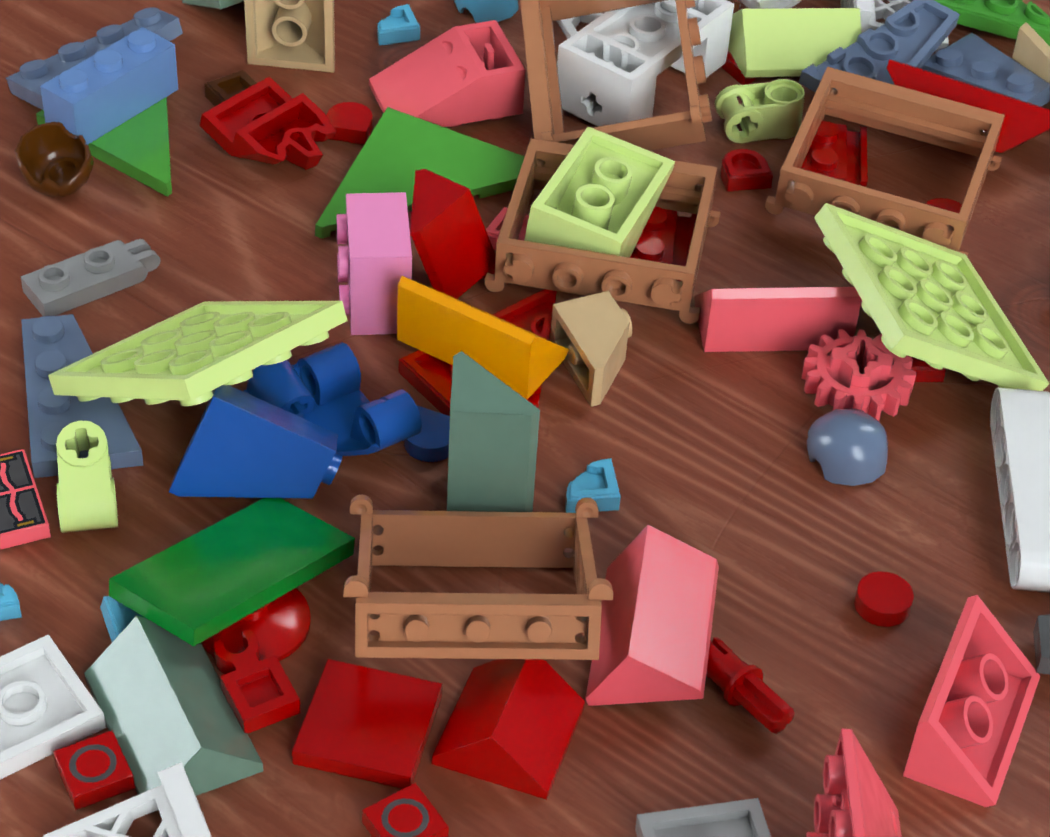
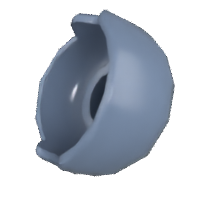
(848, 446)

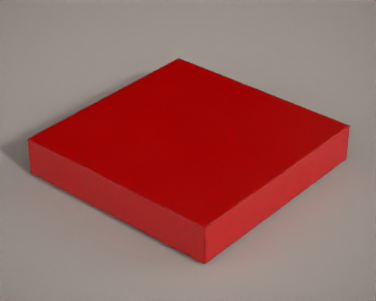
(367, 724)

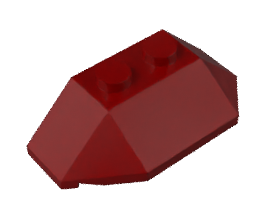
(1021, 120)

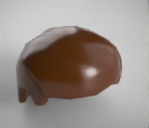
(54, 159)

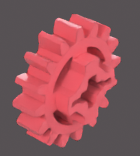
(858, 374)

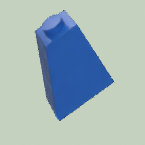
(254, 451)

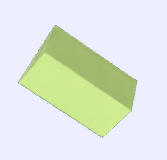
(789, 39)

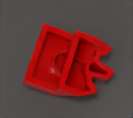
(269, 126)

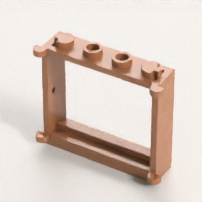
(544, 85)
(904, 114)
(595, 272)
(477, 622)

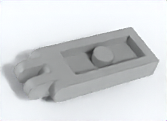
(89, 276)

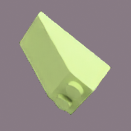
(599, 196)

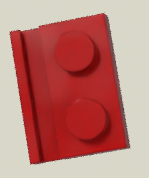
(839, 153)
(666, 237)

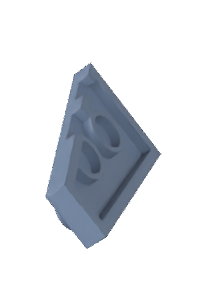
(986, 67)

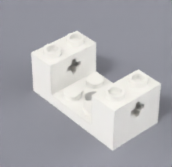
(615, 60)

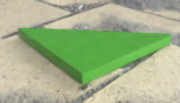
(1001, 16)
(409, 144)
(138, 147)

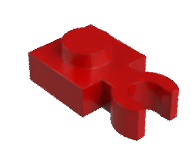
(255, 688)

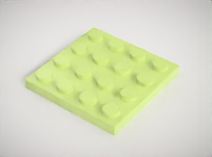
(928, 301)
(198, 351)

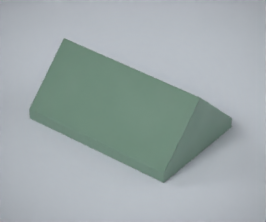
(489, 442)
(169, 710)

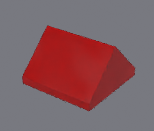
(449, 234)
(511, 725)

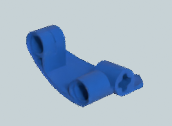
(328, 393)

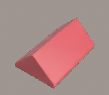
(774, 317)
(656, 625)
(973, 710)

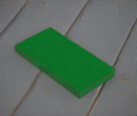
(231, 569)

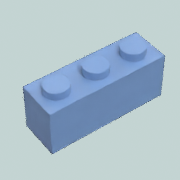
(112, 85)

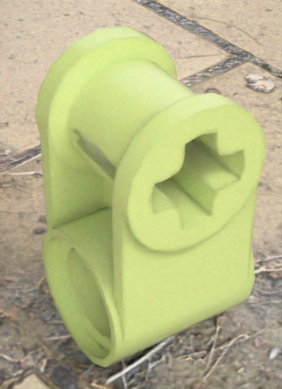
(766, 110)
(85, 484)

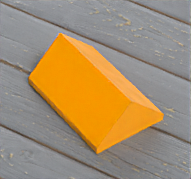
(448, 326)

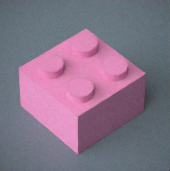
(373, 259)

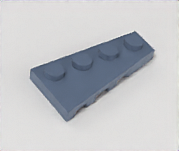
(906, 37)
(34, 73)
(48, 347)

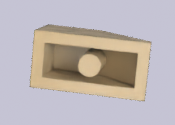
(596, 340)

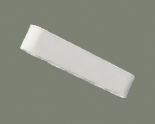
(1023, 477)

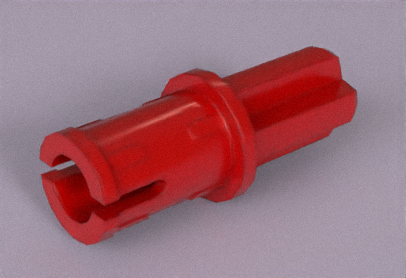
(745, 687)

